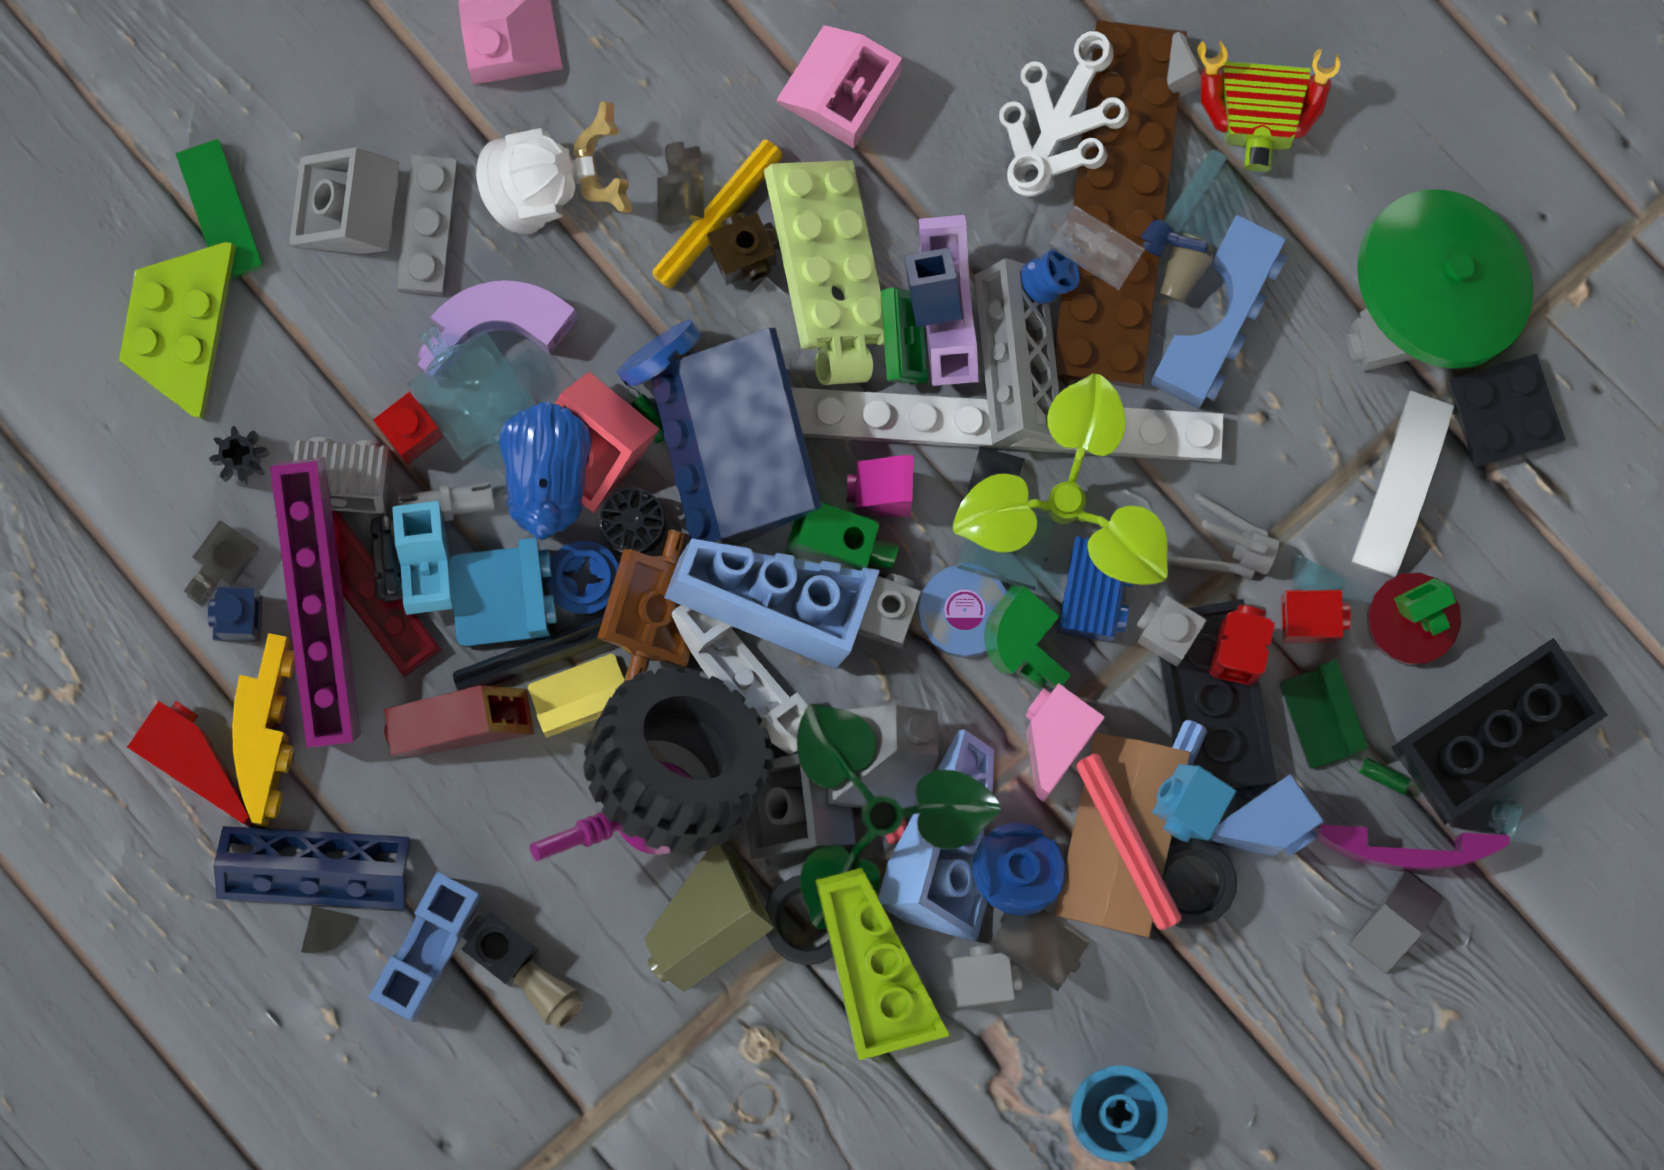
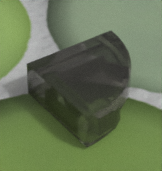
(327, 930)

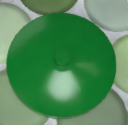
(1445, 278)

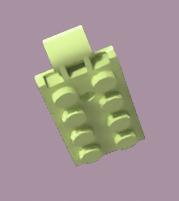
(823, 247)

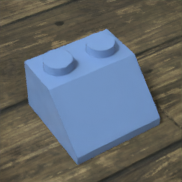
(1271, 822)

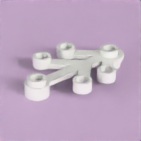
(1059, 122)

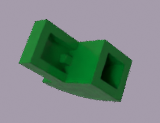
(1013, 637)

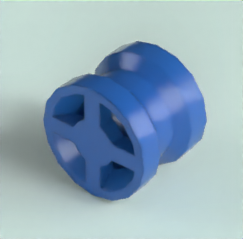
(1049, 277)

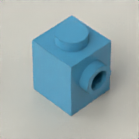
(1192, 803)

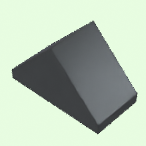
(1396, 922)

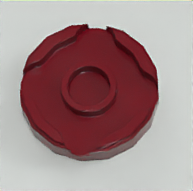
(1399, 636)

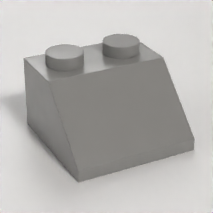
(345, 202)

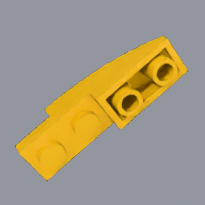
(258, 749)

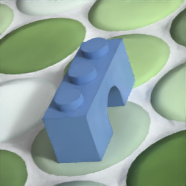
(432, 940)

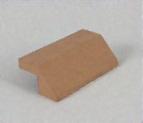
(1096, 878)

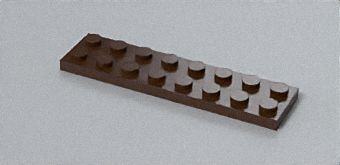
(1097, 324)

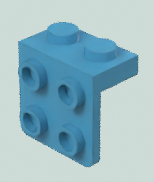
(502, 595)

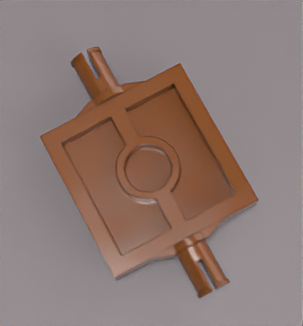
(639, 614)

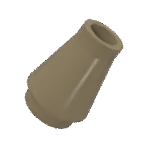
(1184, 270)
(551, 997)

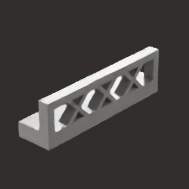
(1008, 354)

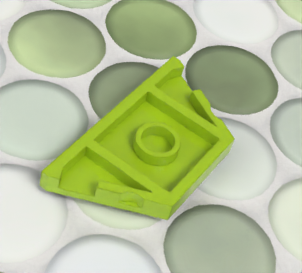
(178, 323)

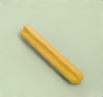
(722, 206)

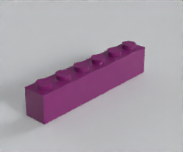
(315, 602)

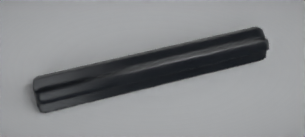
(530, 656)

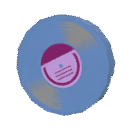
(956, 610)

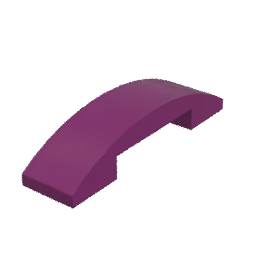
(1353, 843)

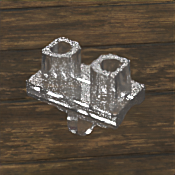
(1096, 247)

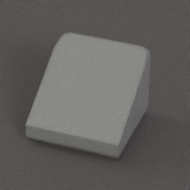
(1184, 66)

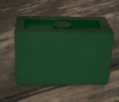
(1323, 715)

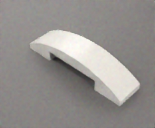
(1403, 484)
(728, 659)

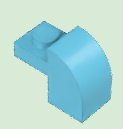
(423, 557)

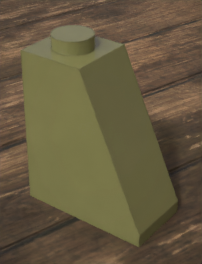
(707, 921)

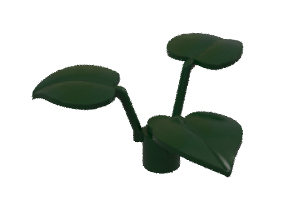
(837, 744)

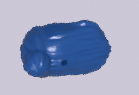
(545, 467)

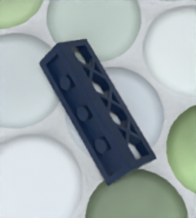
(310, 875)

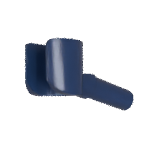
(1160, 234)

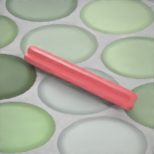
(1128, 841)

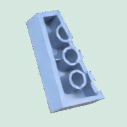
(775, 597)

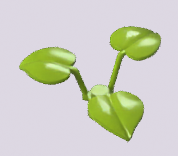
(1002, 519)

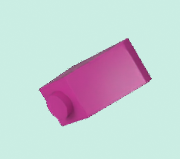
(882, 487)

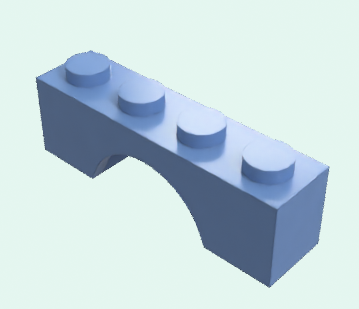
(1194, 361)

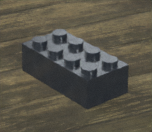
(1499, 731)

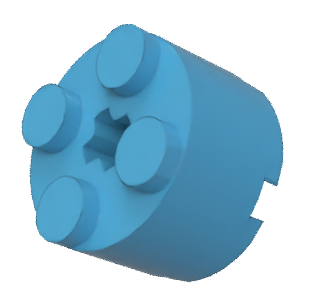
(1139, 1097)

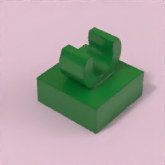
(1426, 605)

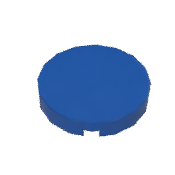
(658, 353)
(1018, 869)

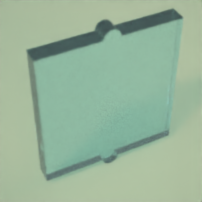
(1015, 567)

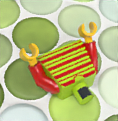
(1262, 102)

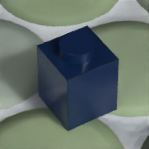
(933, 287)

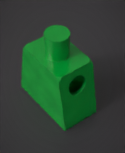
(820, 538)

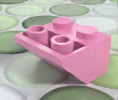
(841, 83)

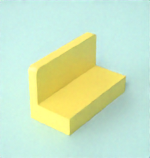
(575, 694)

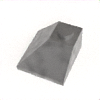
(903, 754)

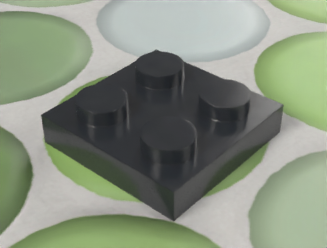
(1505, 411)

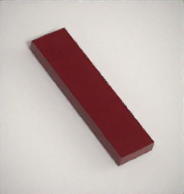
(398, 634)

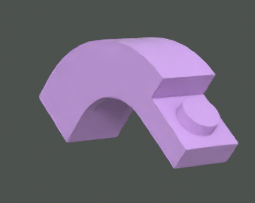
(506, 307)
(951, 343)

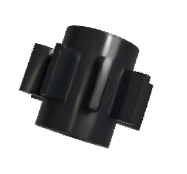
(228, 450)

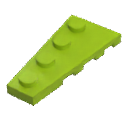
(876, 977)

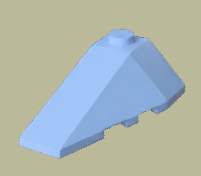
(935, 884)

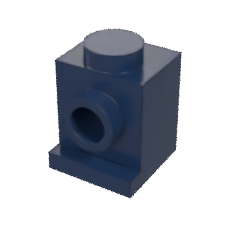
(235, 614)

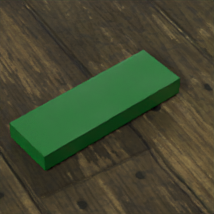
(219, 204)

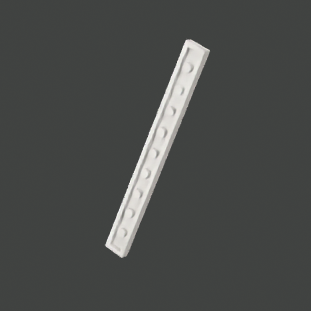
(967, 424)

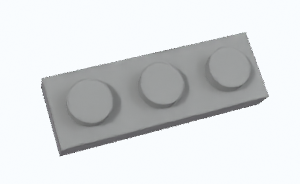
(427, 225)

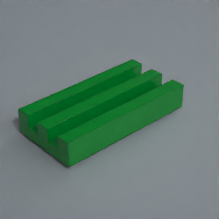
(902, 339)

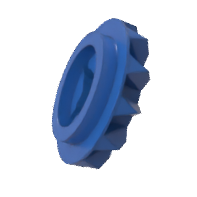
(570, 560)

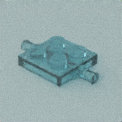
(469, 391)

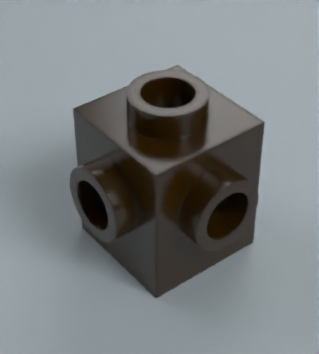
(742, 263)

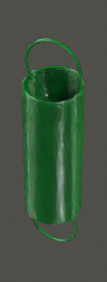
(645, 407)
(1385, 776)

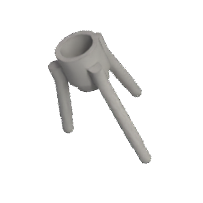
(1252, 547)

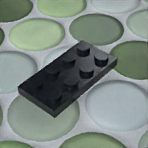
(1234, 715)

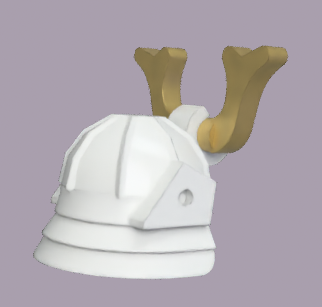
(532, 177)

